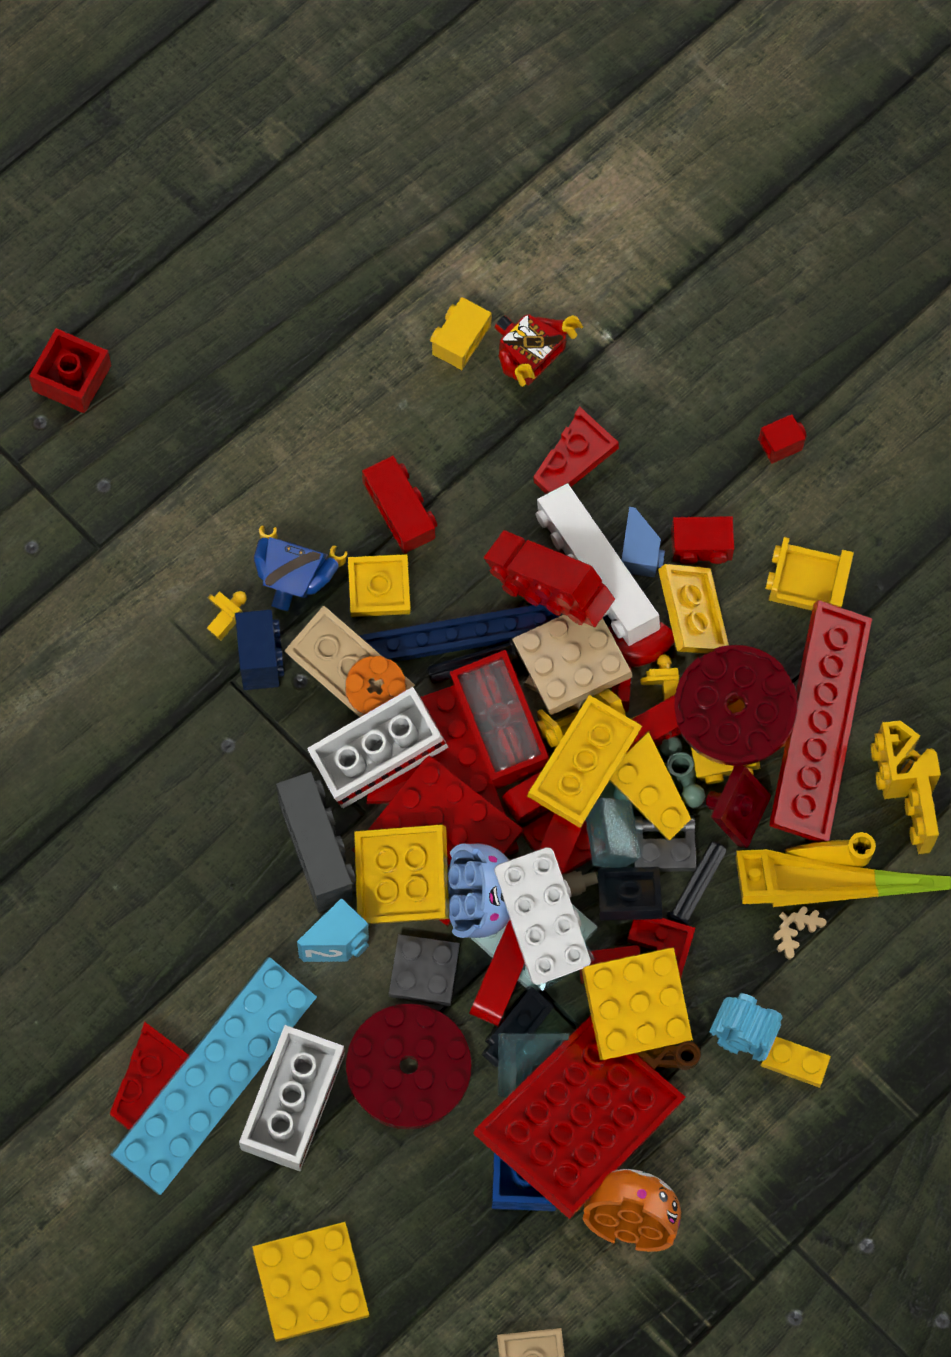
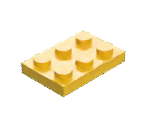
(693, 608)

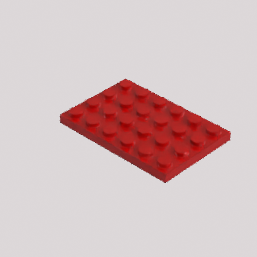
(578, 1119)

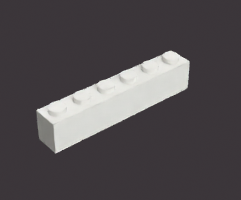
(581, 539)

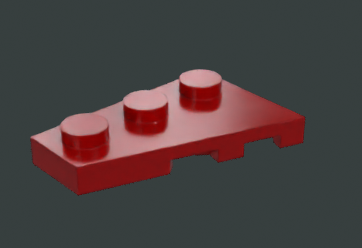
(576, 454)
(149, 1070)

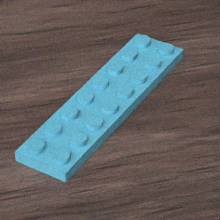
(213, 1076)

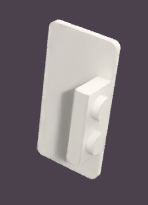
(542, 915)

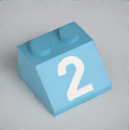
(335, 936)

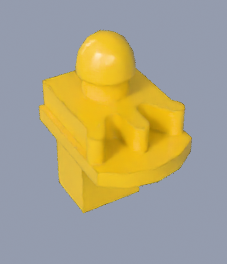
(226, 618)
(664, 676)

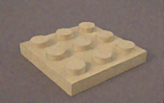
(571, 661)

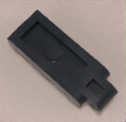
(522, 1017)

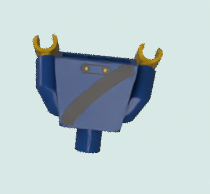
(293, 568)

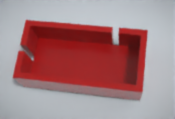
(549, 579)

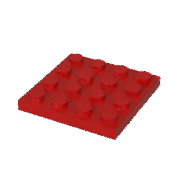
(441, 798)

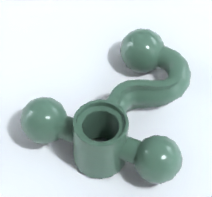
(692, 794)

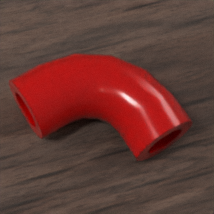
(647, 649)

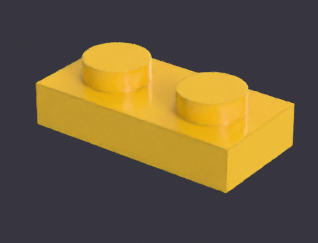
(797, 1062)

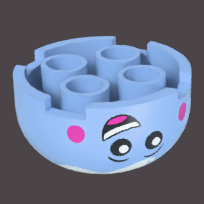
(474, 891)

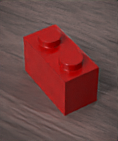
(702, 539)

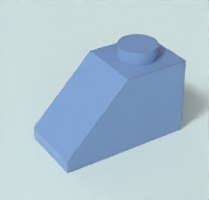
(641, 546)

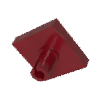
(739, 805)

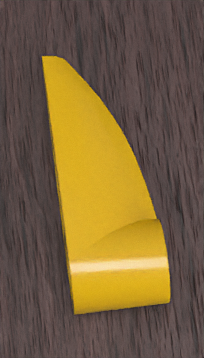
(838, 851)

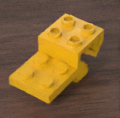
(891, 750)

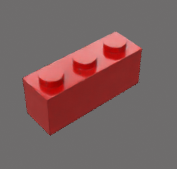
(399, 504)

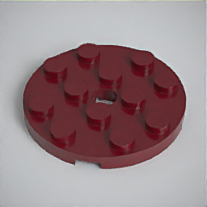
(742, 735)
(404, 1098)

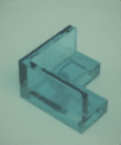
(519, 1052)

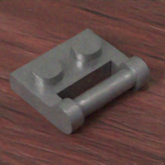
(665, 854)

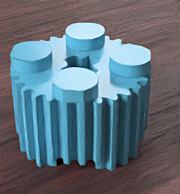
(746, 1026)

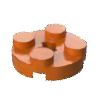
(376, 668)

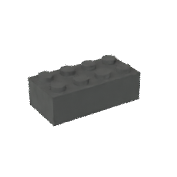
(314, 841)

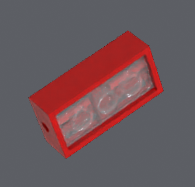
(500, 719)

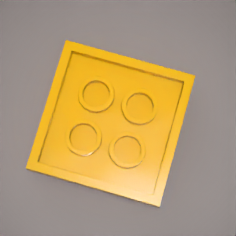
(402, 874)
(636, 1003)
(310, 1281)

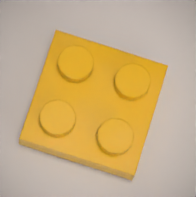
(379, 585)

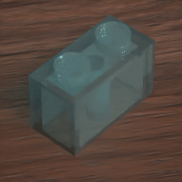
(612, 833)

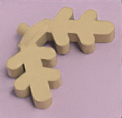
(789, 945)

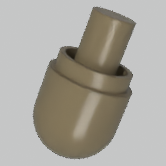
(579, 882)

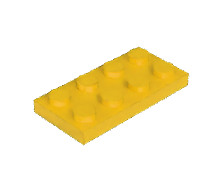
(584, 761)

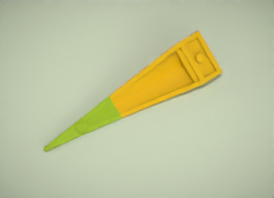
(796, 880)

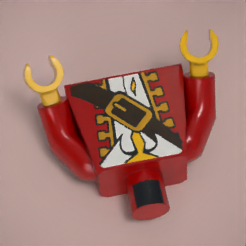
(532, 344)

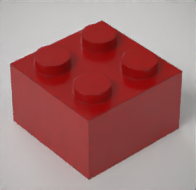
(70, 370)

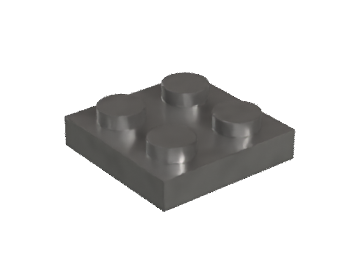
(424, 970)

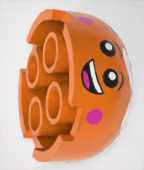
(634, 1210)

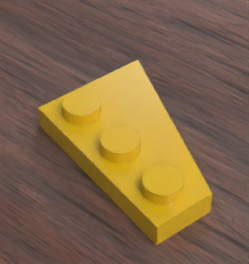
(650, 788)

